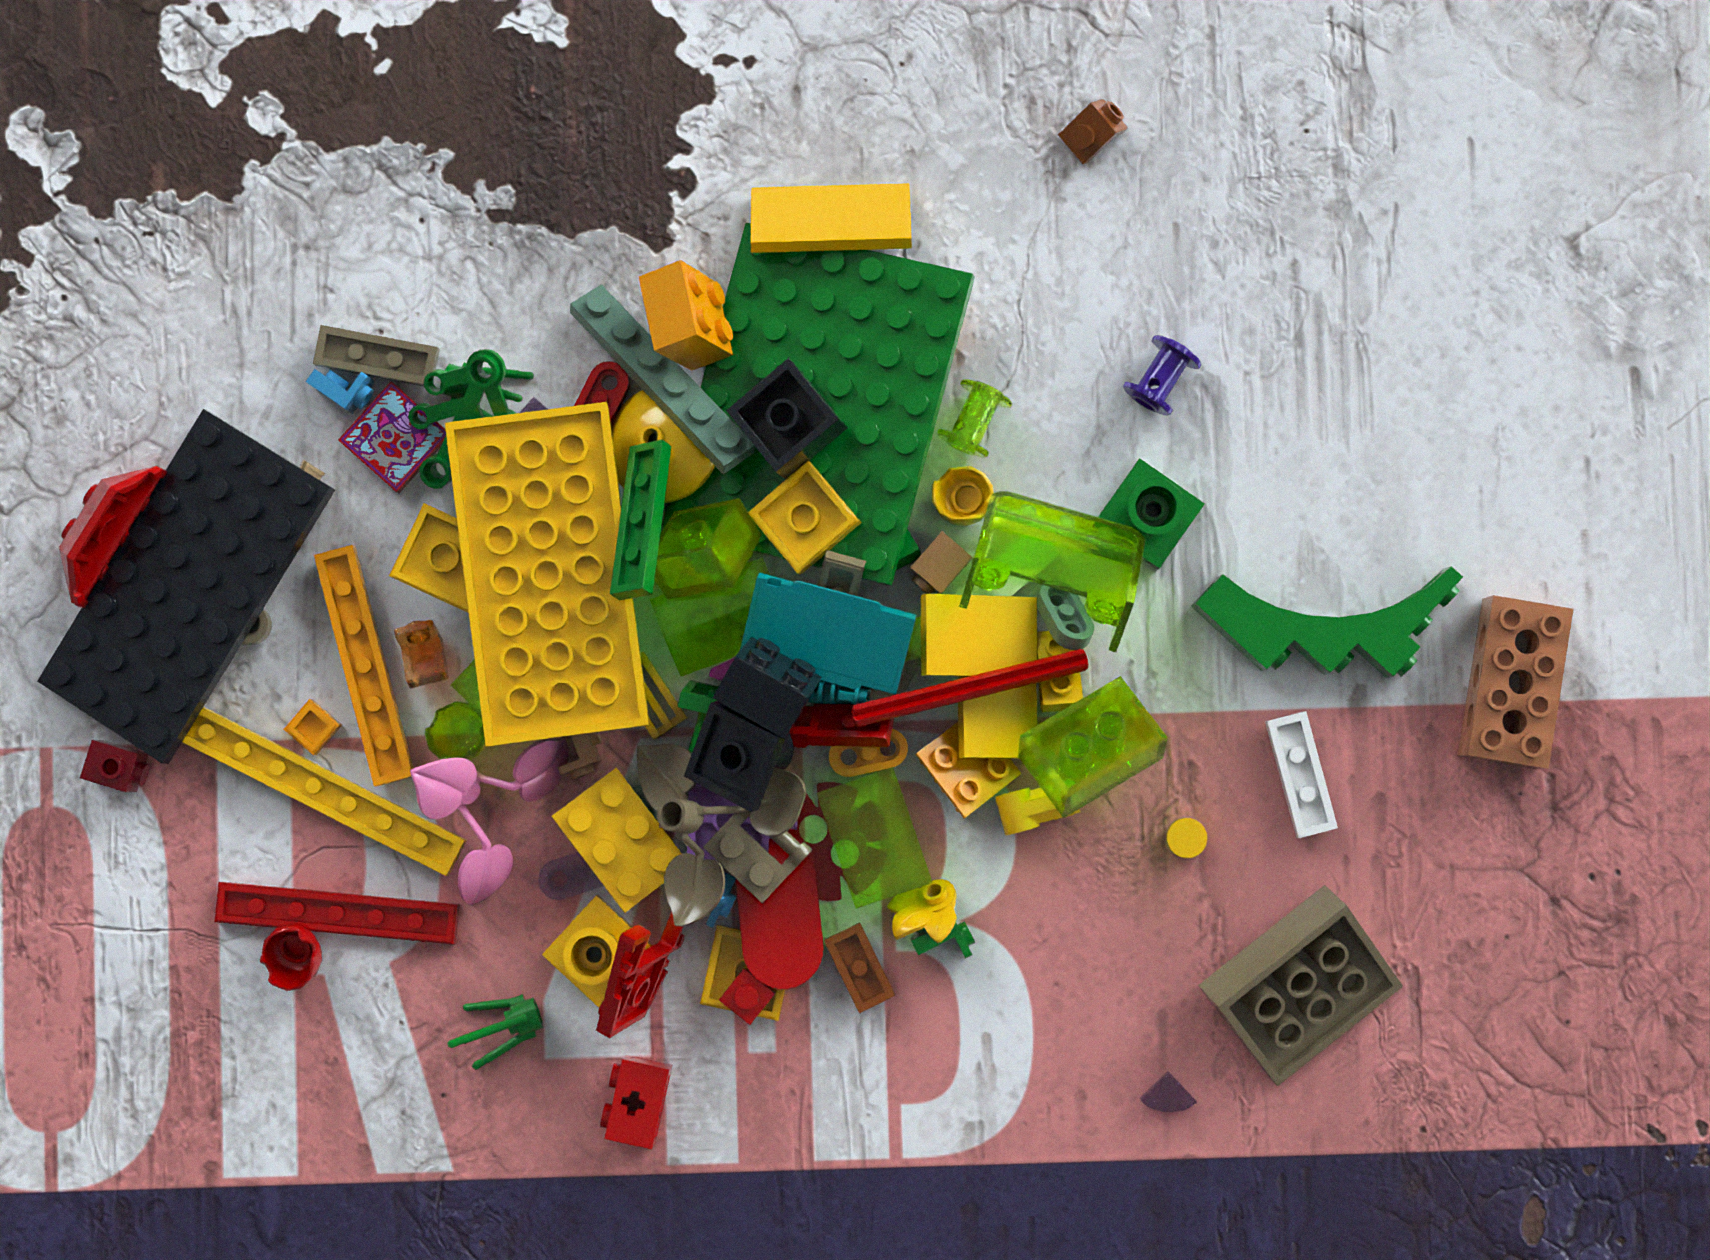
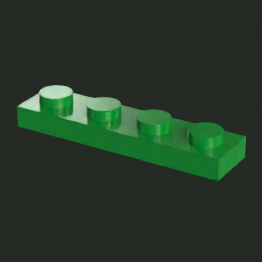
(640, 520)

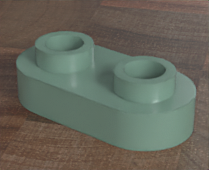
(1065, 617)

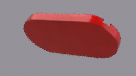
(785, 931)

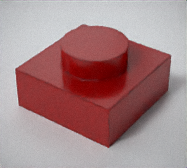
(746, 996)

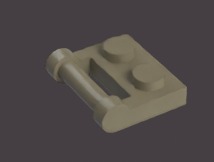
(750, 861)

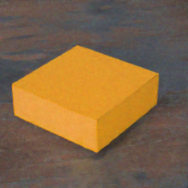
(312, 727)

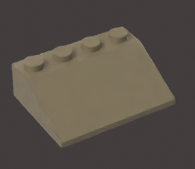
(1301, 984)

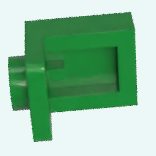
(922, 941)

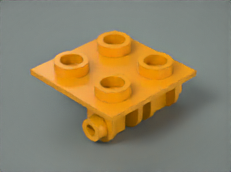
(965, 780)

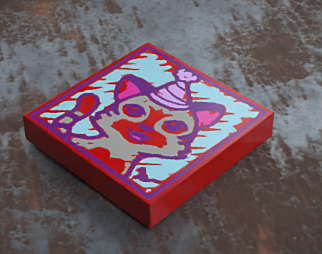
(389, 442)

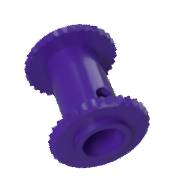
(1163, 372)

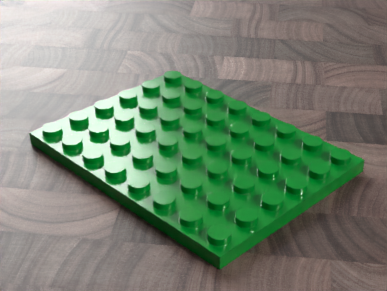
(876, 346)

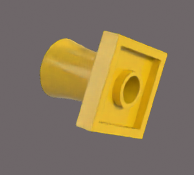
(593, 927)

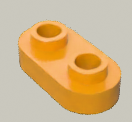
(868, 758)

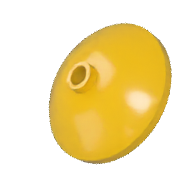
(635, 424)

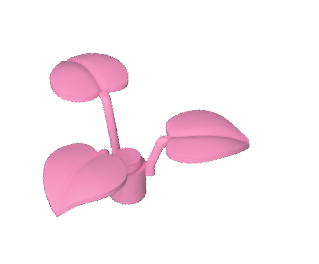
(455, 783)

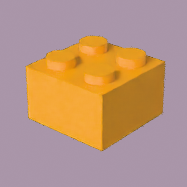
(686, 315)

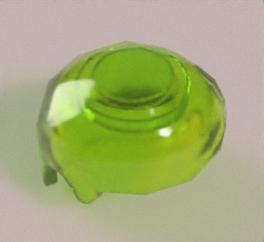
(456, 732)

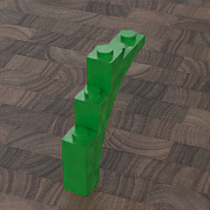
(1380, 637)

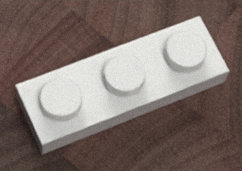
(1301, 774)

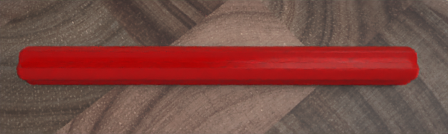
(969, 687)

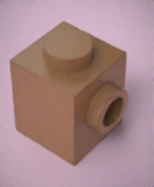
(939, 565)

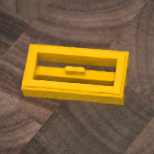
(667, 723)

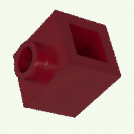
(115, 766)

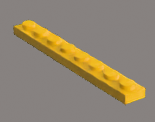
(325, 791)

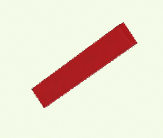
(337, 912)

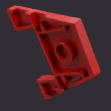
(636, 976)

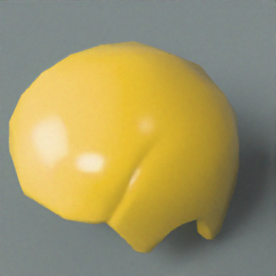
(962, 495)

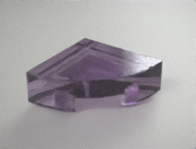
(1167, 1095)

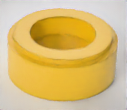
(1186, 837)

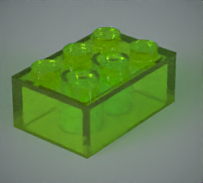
(1092, 746)
(874, 837)

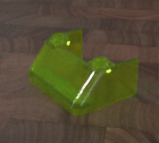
(1061, 552)

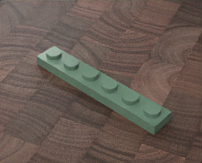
(662, 379)

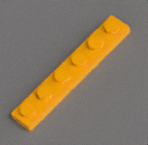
(364, 665)

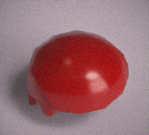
(291, 956)

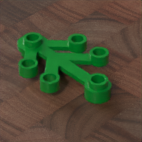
(462, 408)

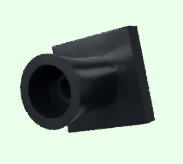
(736, 756)

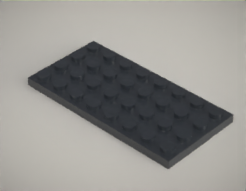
(186, 586)

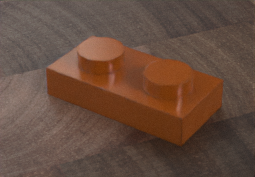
(859, 967)

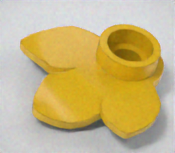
(925, 908)

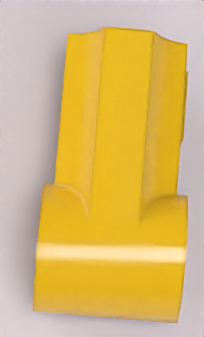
(1025, 810)

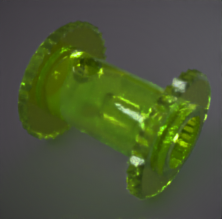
(974, 418)

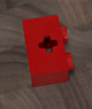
(638, 1126)

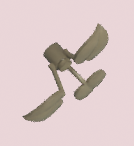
(690, 882)

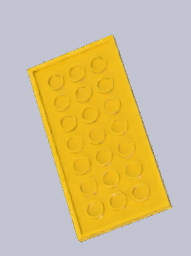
(538, 570)

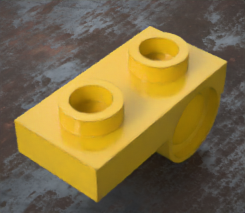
(1061, 691)

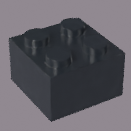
(787, 419)
(767, 686)

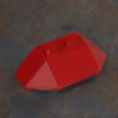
(103, 527)

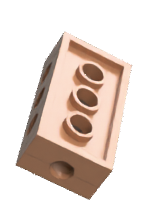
(1541, 679)

